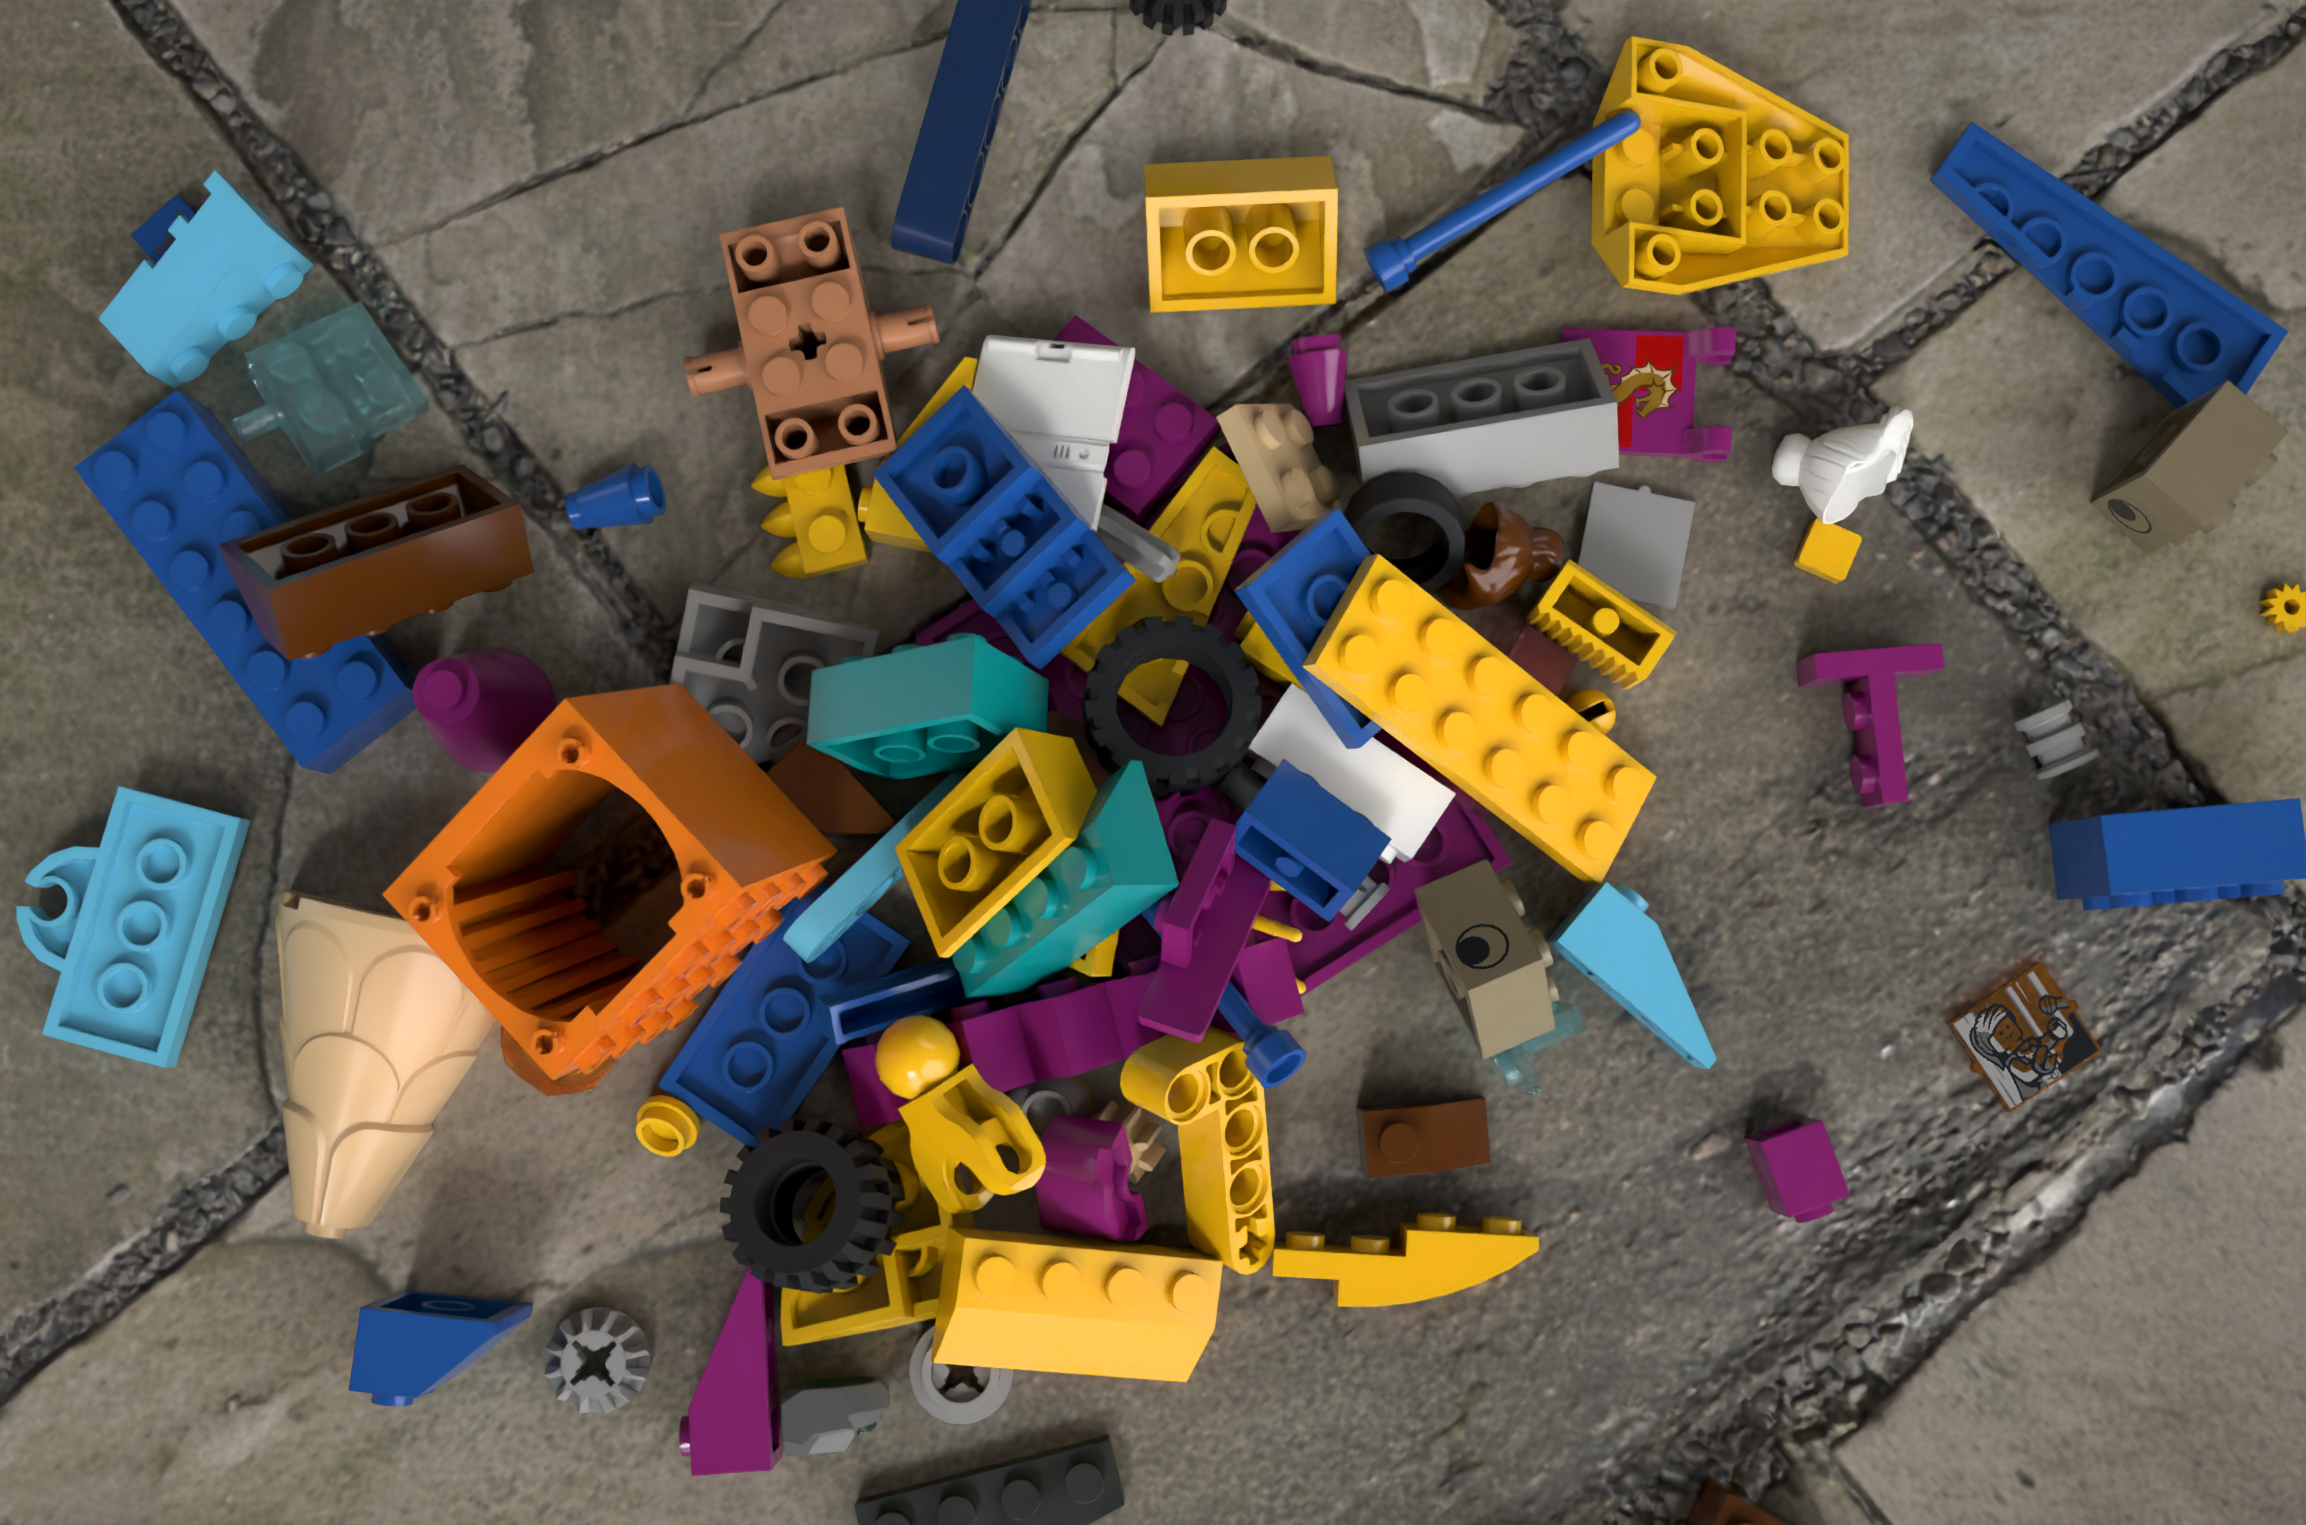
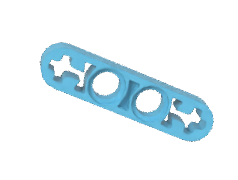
(862, 884)

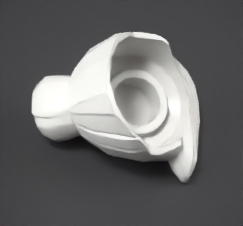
(1844, 463)

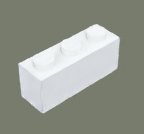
(1366, 779)

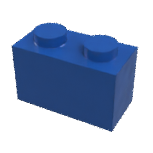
(1308, 840)

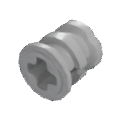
(2055, 740)

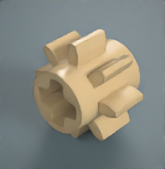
(1141, 1132)

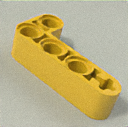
(1220, 1140)

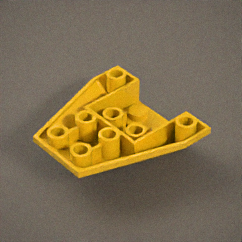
(1714, 178)

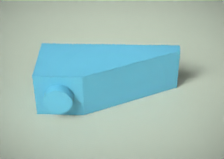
(1629, 960)

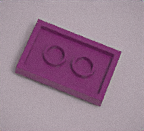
(1157, 433)

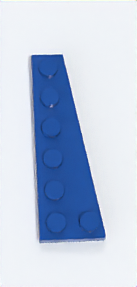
(2126, 288)

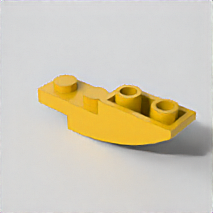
(1430, 1260)

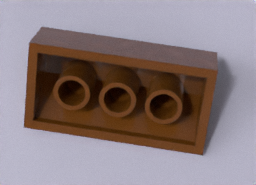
(378, 560)

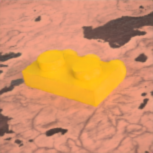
(820, 516)

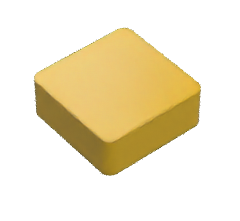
(1827, 551)

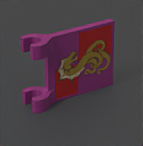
(1655, 388)

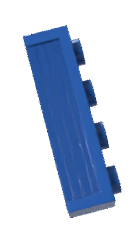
(884, 999)

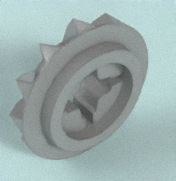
(627, 1364)
(960, 1402)

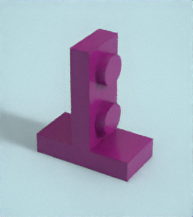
(1872, 710)

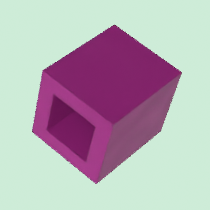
(1798, 1169)

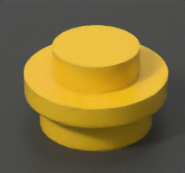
(667, 1125)

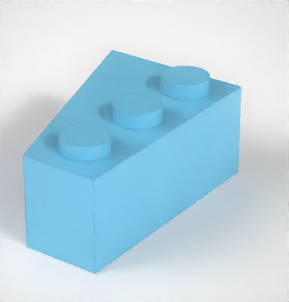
(205, 286)

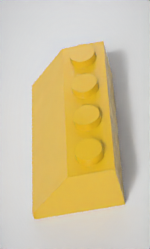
(1074, 1305)

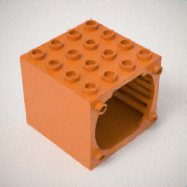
(531, 948)

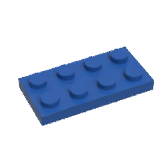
(763, 1034)

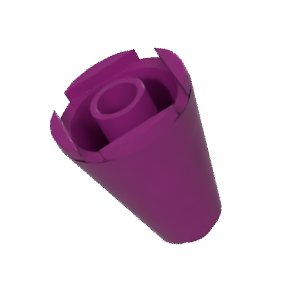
(482, 704)

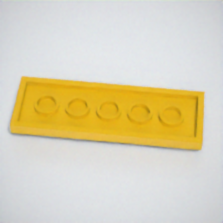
(1479, 719)

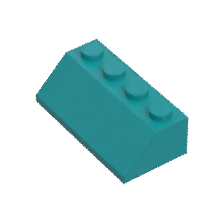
(1080, 898)

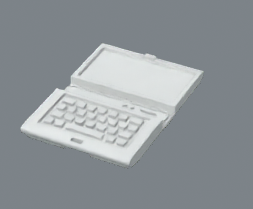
(1059, 407)

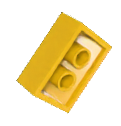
(1241, 233)
(995, 833)

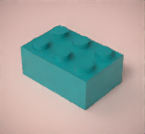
(923, 707)

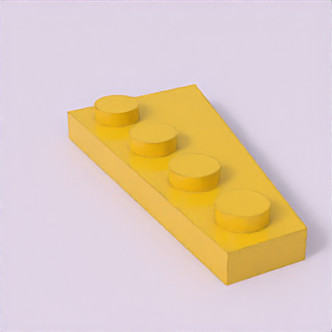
(1207, 529)

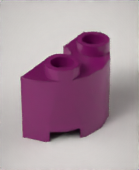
(1086, 1180)

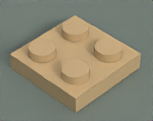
(1280, 464)

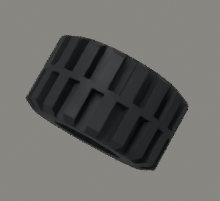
(765, 1196)

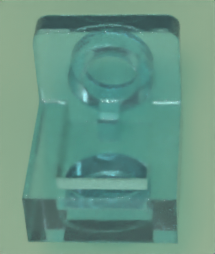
(1514, 1062)

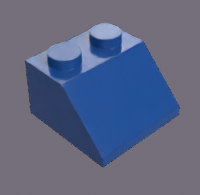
(425, 1339)

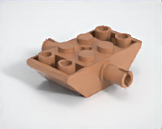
(797, 289)

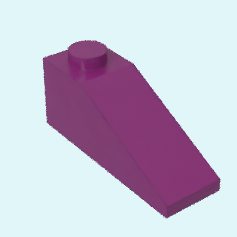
(736, 1406)

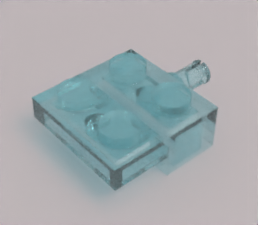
(331, 389)

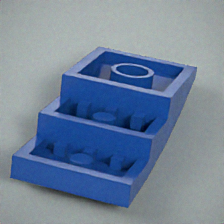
(1003, 528)

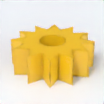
(2276, 612)

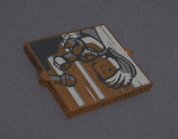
(2023, 1036)

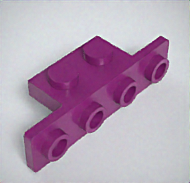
(1202, 932)

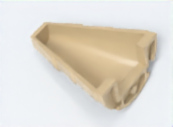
(369, 1053)

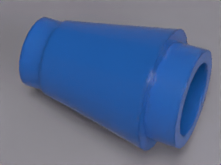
(618, 499)

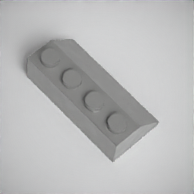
(1488, 419)

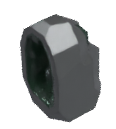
(830, 1412)

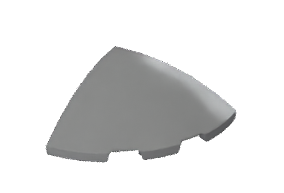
(755, 662)

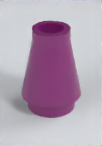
(1320, 377)

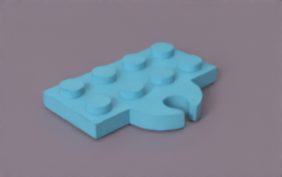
(135, 924)

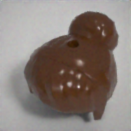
(1500, 557)

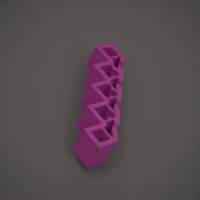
(1072, 1027)

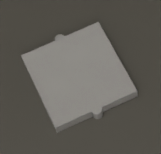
(1636, 542)

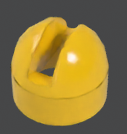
(1589, 698)

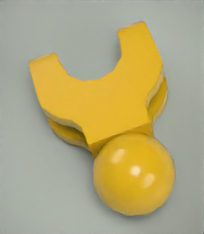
(955, 1116)

